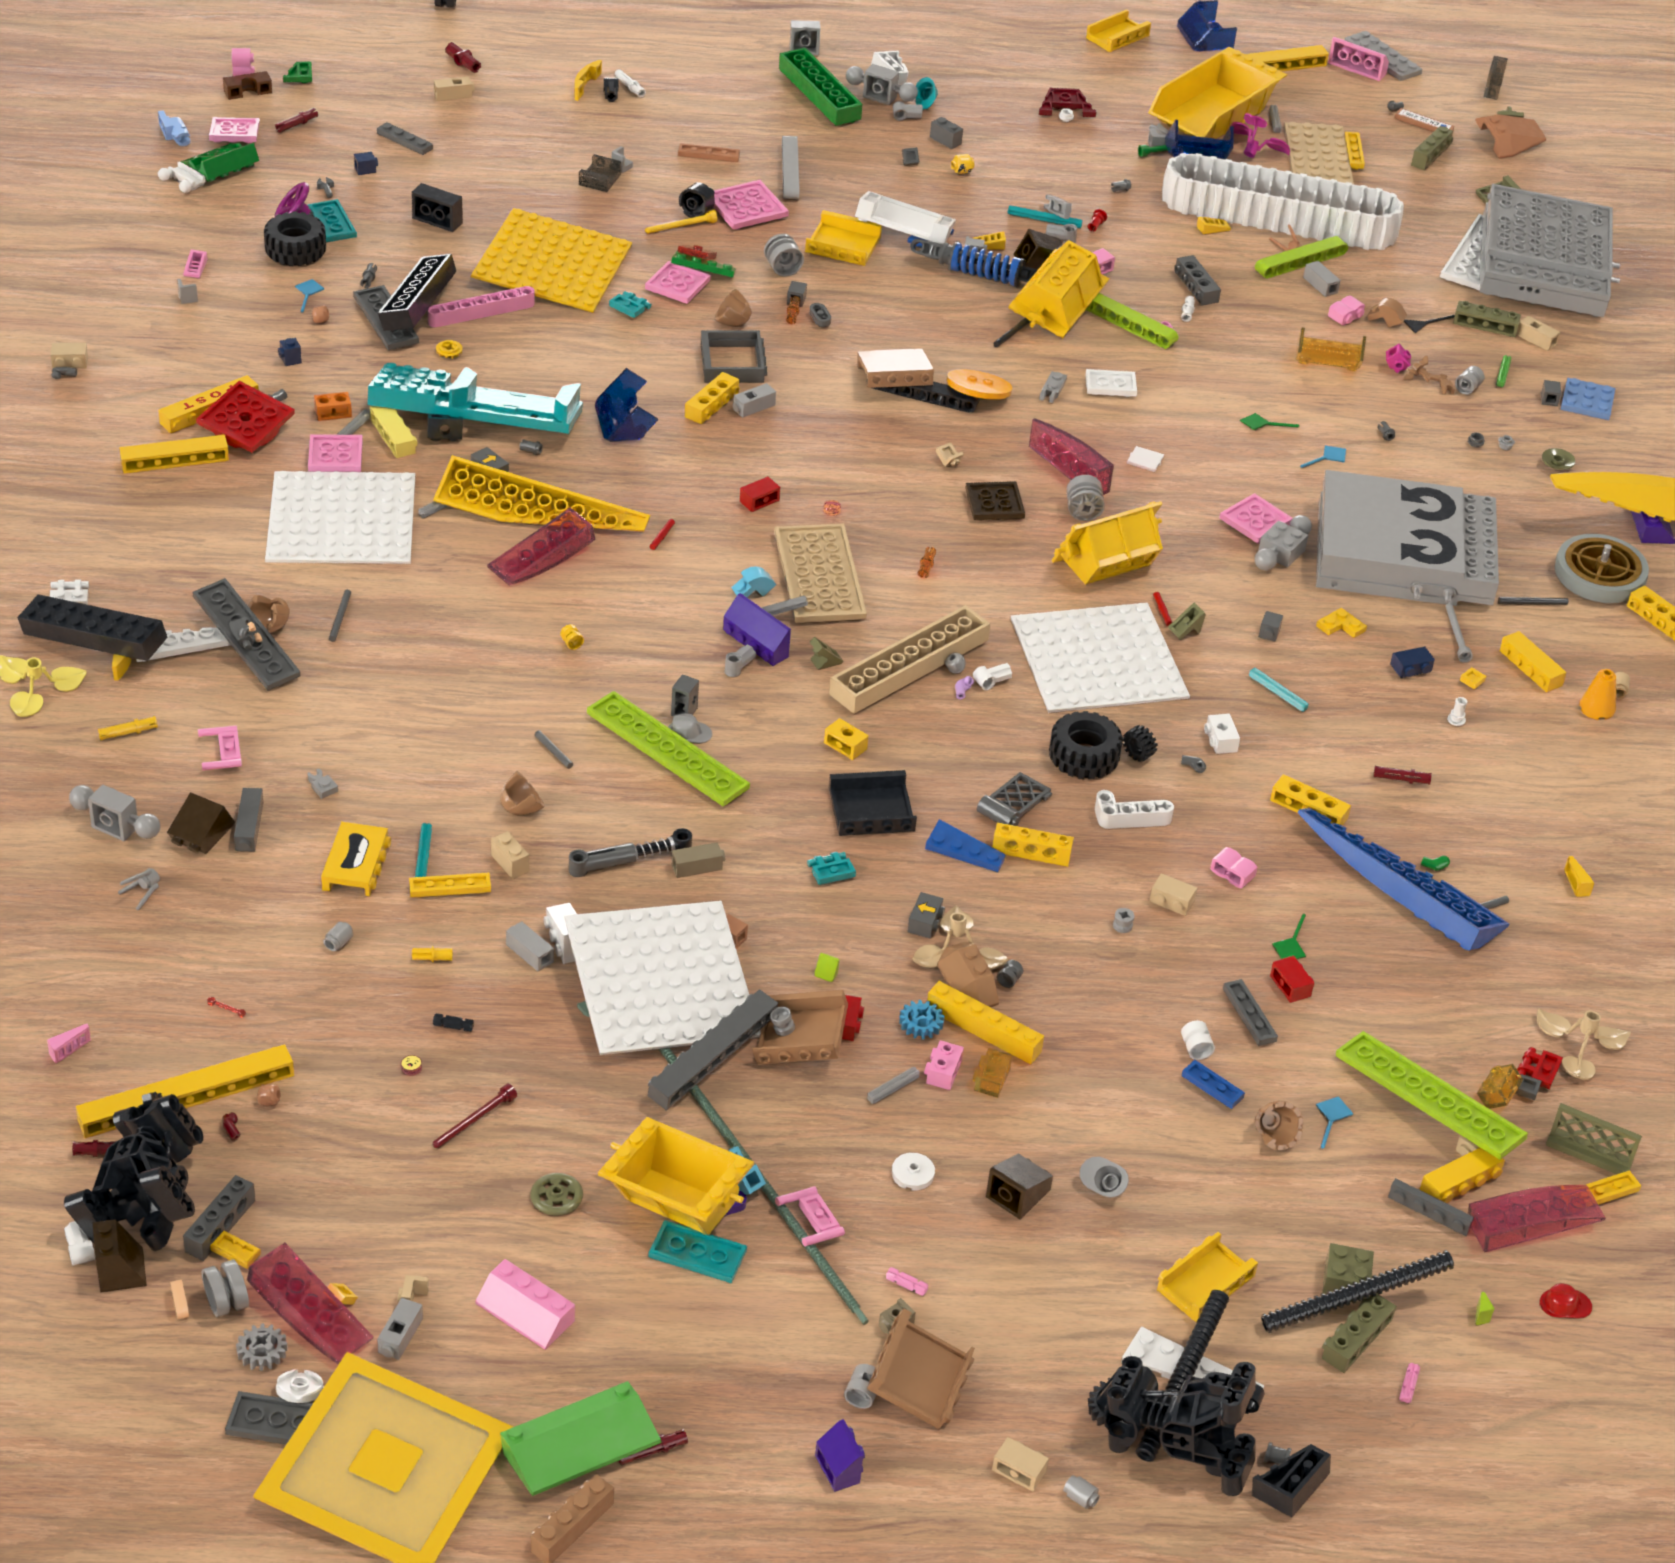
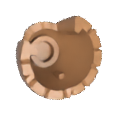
(734, 310)
(271, 613)
(520, 796)
(1279, 1124)

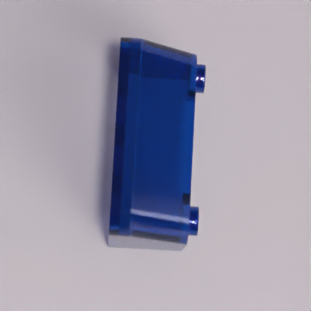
(1205, 35)
(1207, 147)
(614, 409)

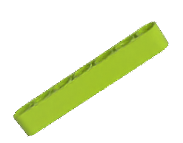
(1299, 257)
(1133, 321)

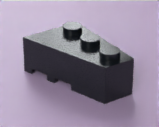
(1294, 1481)

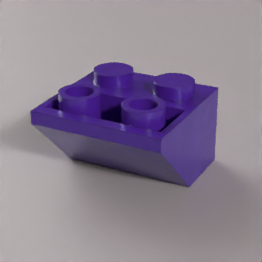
(840, 1456)

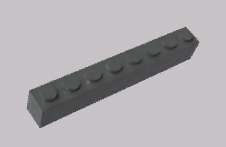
(711, 1049)

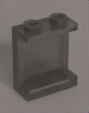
(1495, 77)
(601, 173)

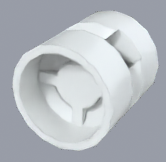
(1197, 1040)

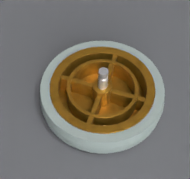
(1601, 567)

